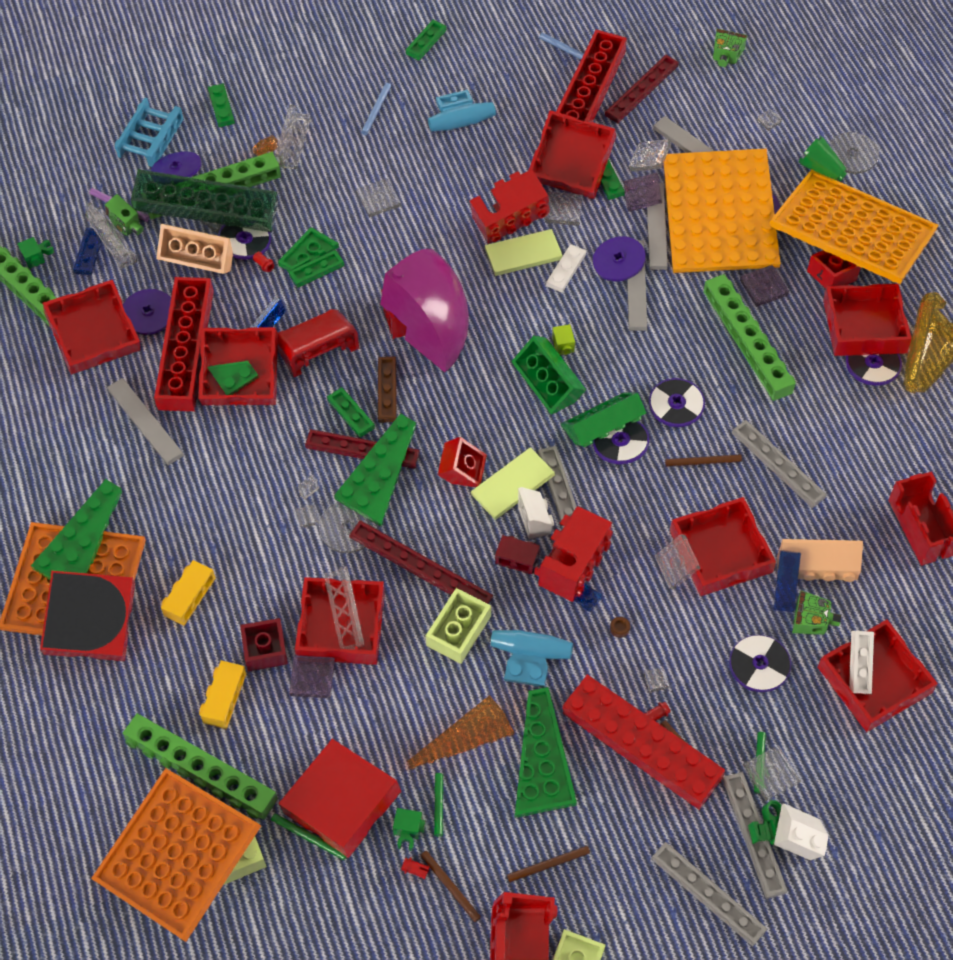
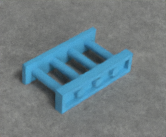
(159, 142)

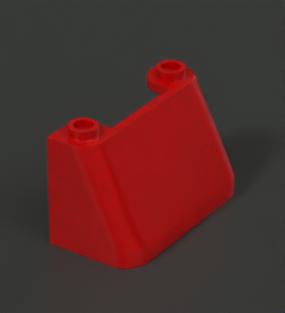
(315, 338)
(521, 926)

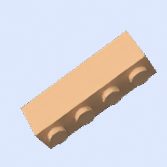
(194, 249)
(826, 558)

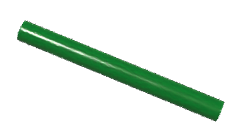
(306, 835)

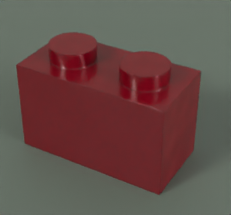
(517, 554)

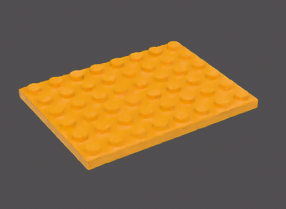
(720, 211)
(854, 226)

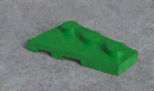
(307, 248)

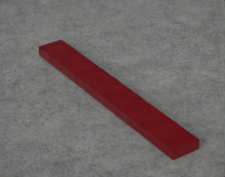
(415, 562)

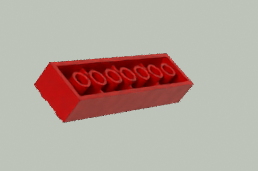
(593, 76)
(181, 355)
(643, 741)

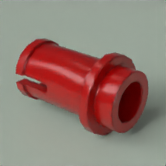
(266, 264)
(659, 711)
(415, 868)

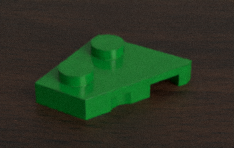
(233, 376)

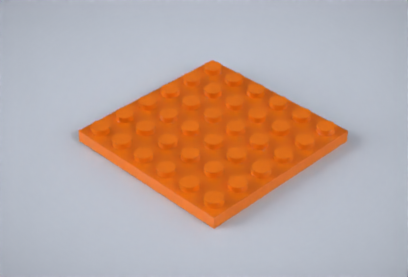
(28, 593)
(176, 853)

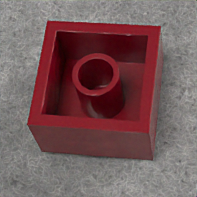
(264, 644)

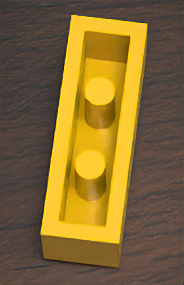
(187, 592)
(222, 694)

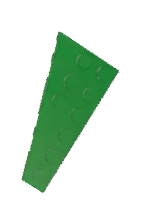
(375, 478)
(81, 537)
(544, 770)

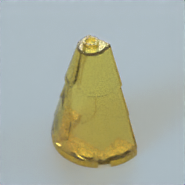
(930, 345)

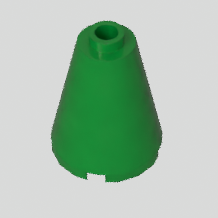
(823, 160)

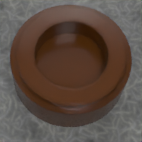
(620, 627)

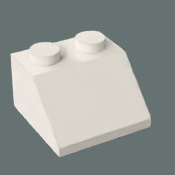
(534, 513)
(801, 833)

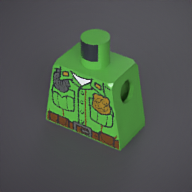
(728, 47)
(123, 216)
(813, 615)

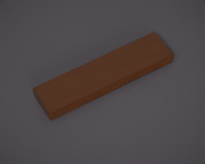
(387, 389)

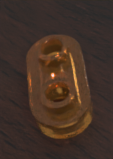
(265, 145)

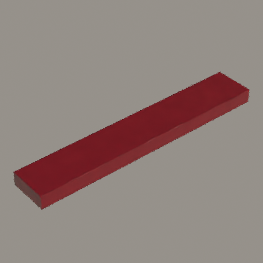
(641, 88)
(351, 446)

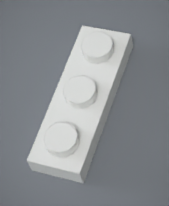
(566, 268)
(861, 662)

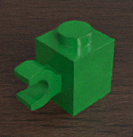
(33, 252)
(408, 826)

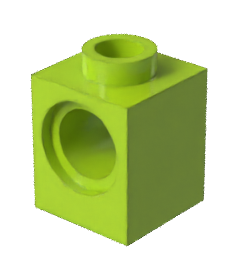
(563, 339)

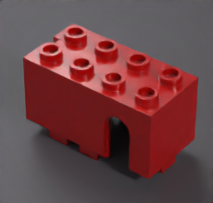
(517, 205)
(923, 521)
(575, 553)

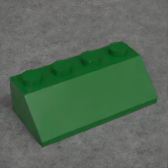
(548, 374)
(604, 418)

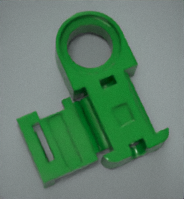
(768, 829)

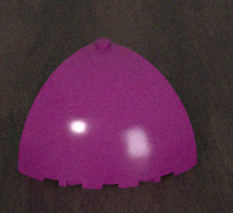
(431, 304)

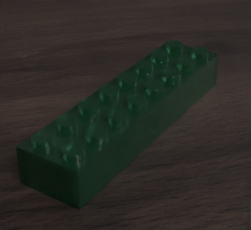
(204, 200)

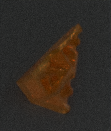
(479, 726)

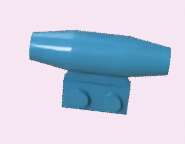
(459, 111)
(529, 654)

